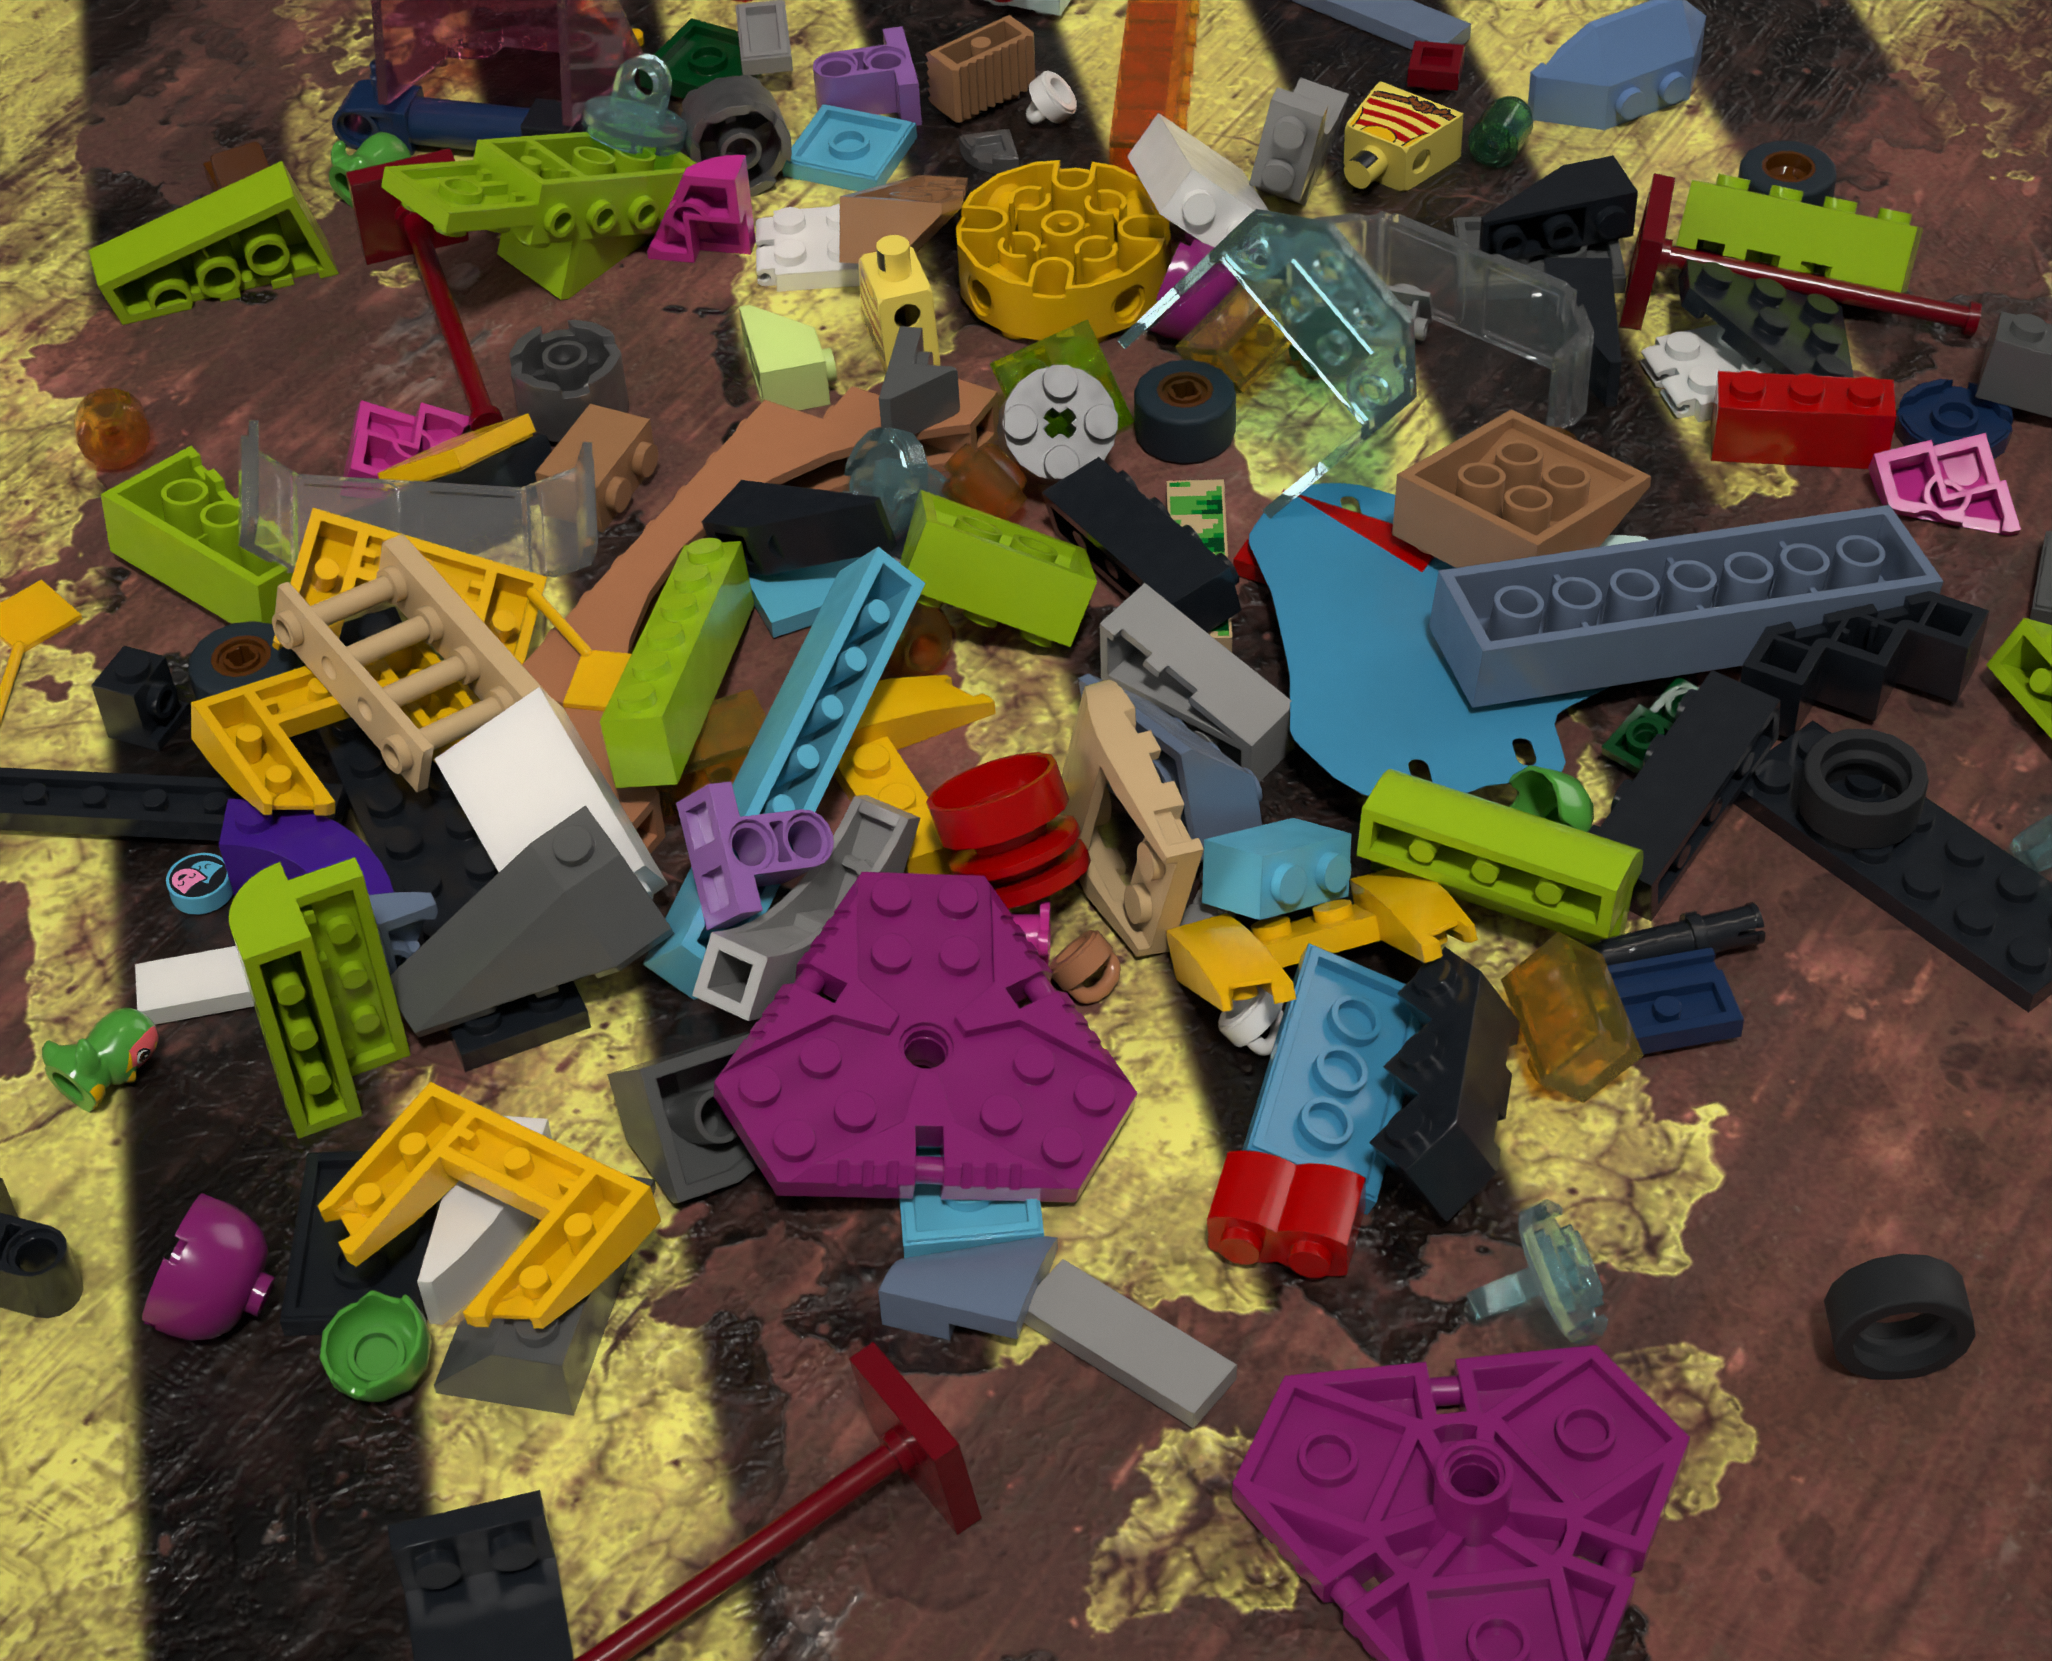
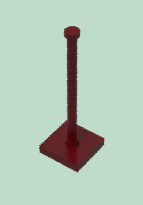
(393, 232)
(1656, 254)
(909, 1442)

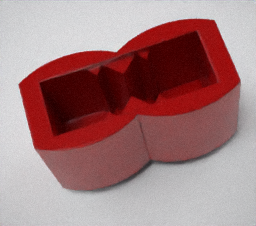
(1286, 1213)

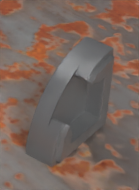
(990, 151)

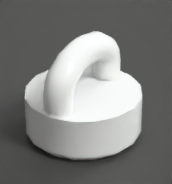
(1050, 99)
(1250, 1020)

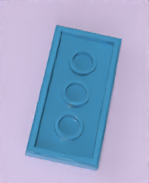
(1326, 1069)

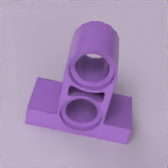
(871, 78)
(728, 885)

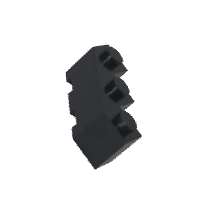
(1864, 653)
(1455, 1085)

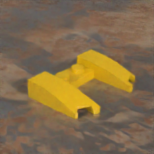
(347, 553)
(898, 716)
(250, 728)
(1228, 962)
(585, 1208)

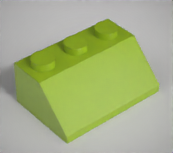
(998, 570)

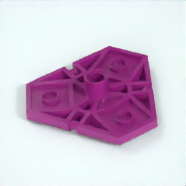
(933, 980)
(1374, 1483)

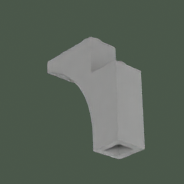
(1297, 139)
(754, 960)

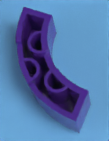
(296, 840)

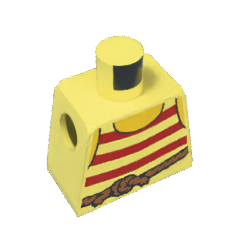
(1400, 139)
(895, 285)

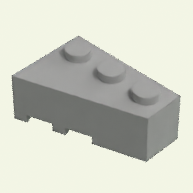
(1193, 677)

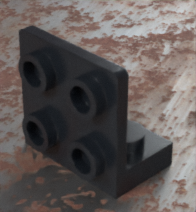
(483, 1583)

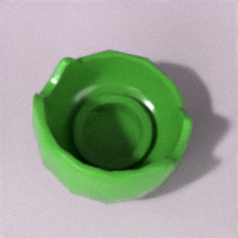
(1553, 797)
(376, 1347)

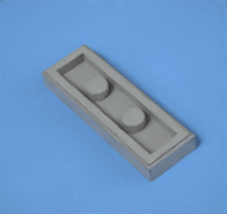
(1129, 1343)

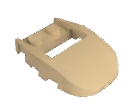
(1111, 752)

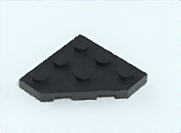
(1768, 321)

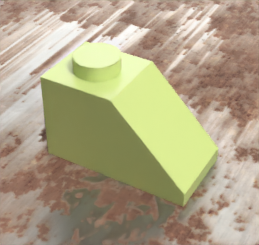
(786, 359)

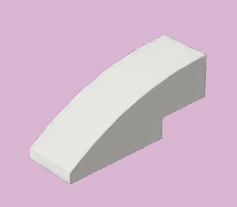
(470, 1243)

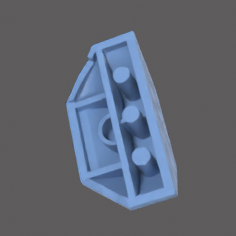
(1621, 67)

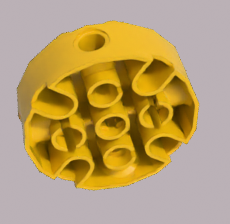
(1061, 249)

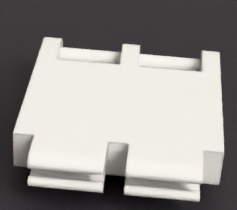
(802, 250)
(1688, 368)

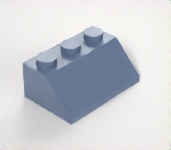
(1215, 789)

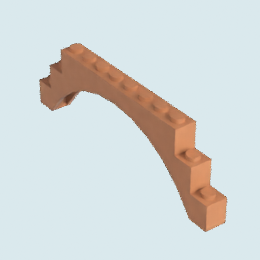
(767, 447)

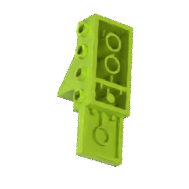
(556, 199)

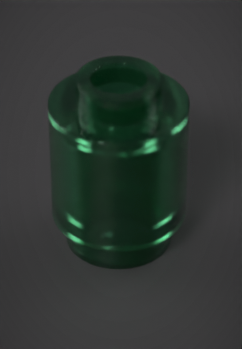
(1501, 131)

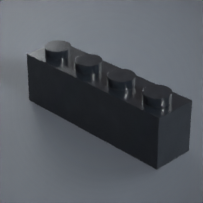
(1138, 543)
(1690, 782)

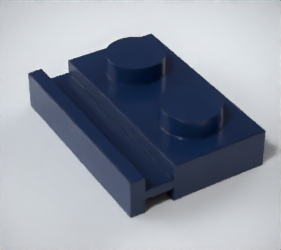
(1677, 1000)

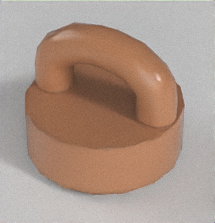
(1080, 961)

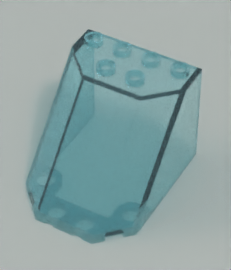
(1329, 311)

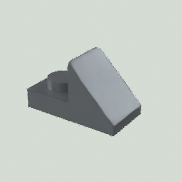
(914, 389)

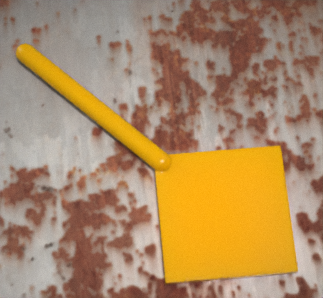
(28, 621)
(596, 670)

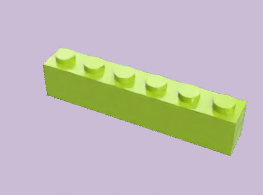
(677, 665)

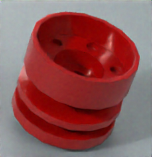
(1011, 827)

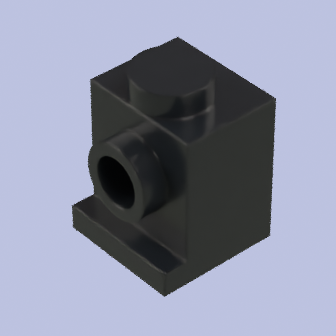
(139, 699)

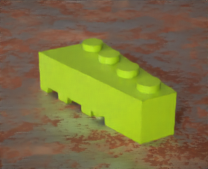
(1800, 234)
(214, 249)
(185, 533)

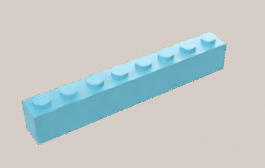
(804, 729)

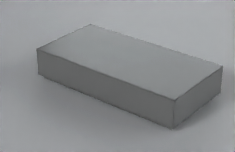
(764, 37)

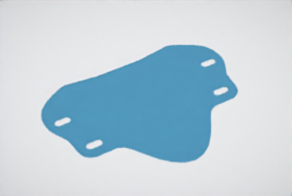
(1366, 666)

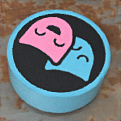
(199, 883)

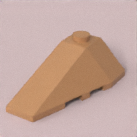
(905, 208)

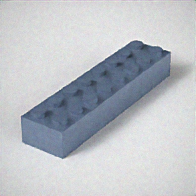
(1664, 602)

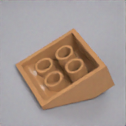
(1513, 495)

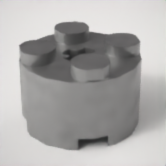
(738, 119)
(564, 373)
(1054, 393)

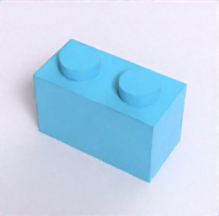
(1276, 868)

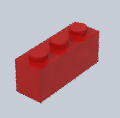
(1801, 419)

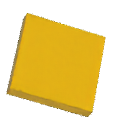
(461, 451)

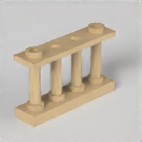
(436, 618)

